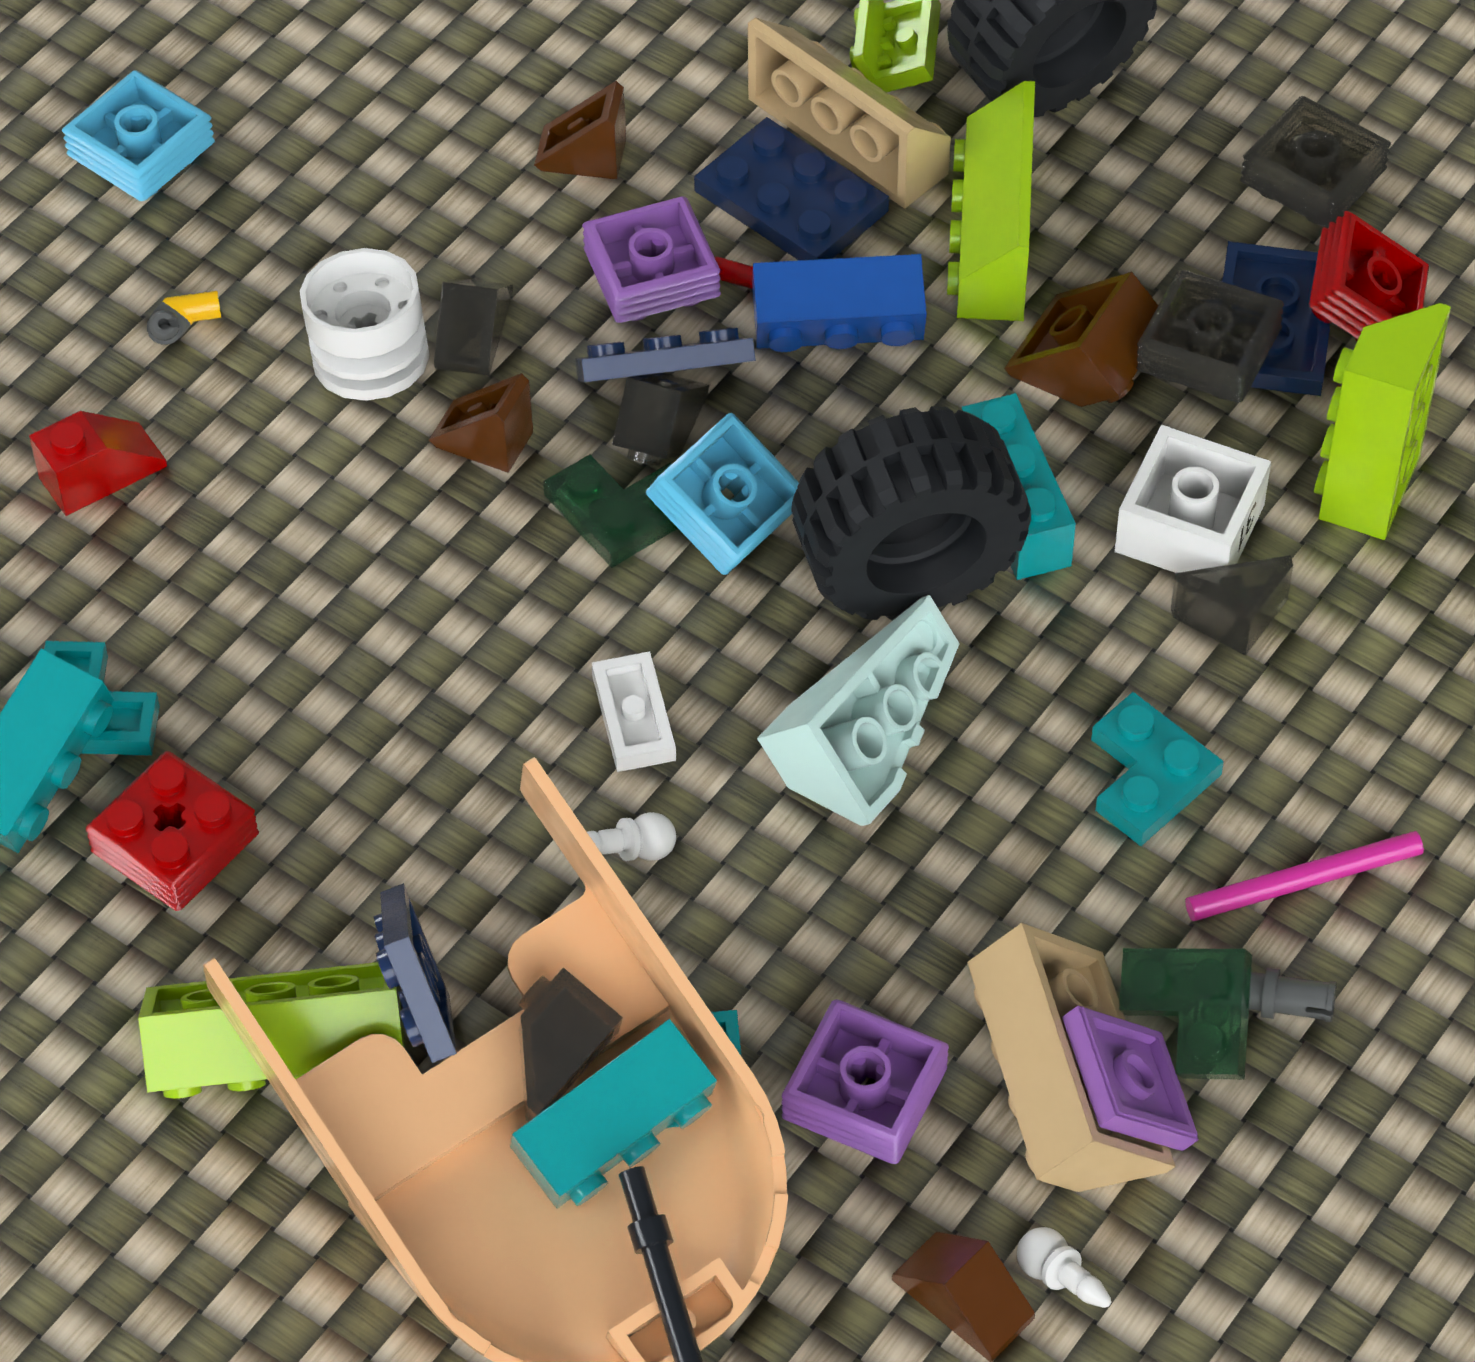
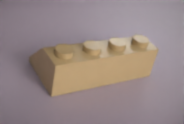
(844, 113)
(1024, 991)

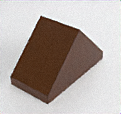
(587, 137)
(488, 424)
(967, 1291)

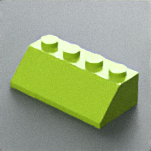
(993, 208)
(1379, 419)
(302, 1013)

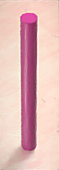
(1304, 876)

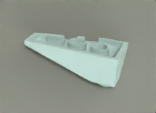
(856, 724)

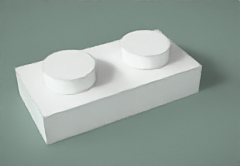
(633, 711)

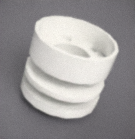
(365, 324)

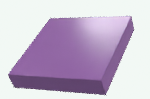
(1130, 1078)

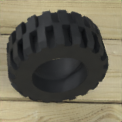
(1051, 42)
(910, 512)

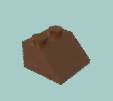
(1087, 342)

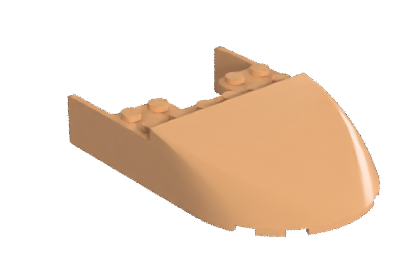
(462, 1213)

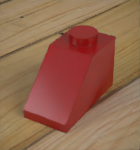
(92, 458)

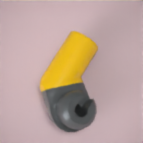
(178, 313)

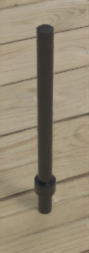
(651, 1238)

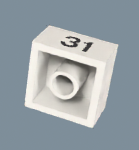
(1191, 503)

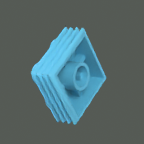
(138, 135)
(693, 499)

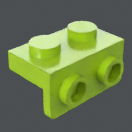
(896, 42)

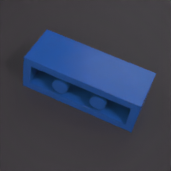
(839, 302)

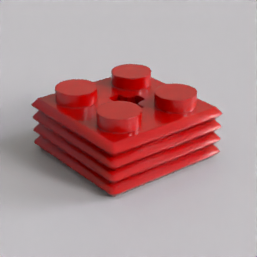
(1364, 276)
(172, 830)

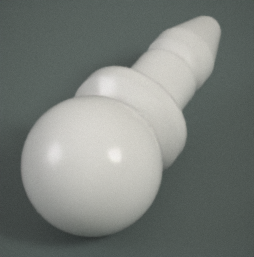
(646, 837)
(1048, 1257)

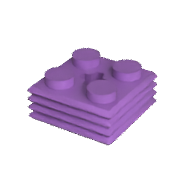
(651, 259)
(845, 1051)

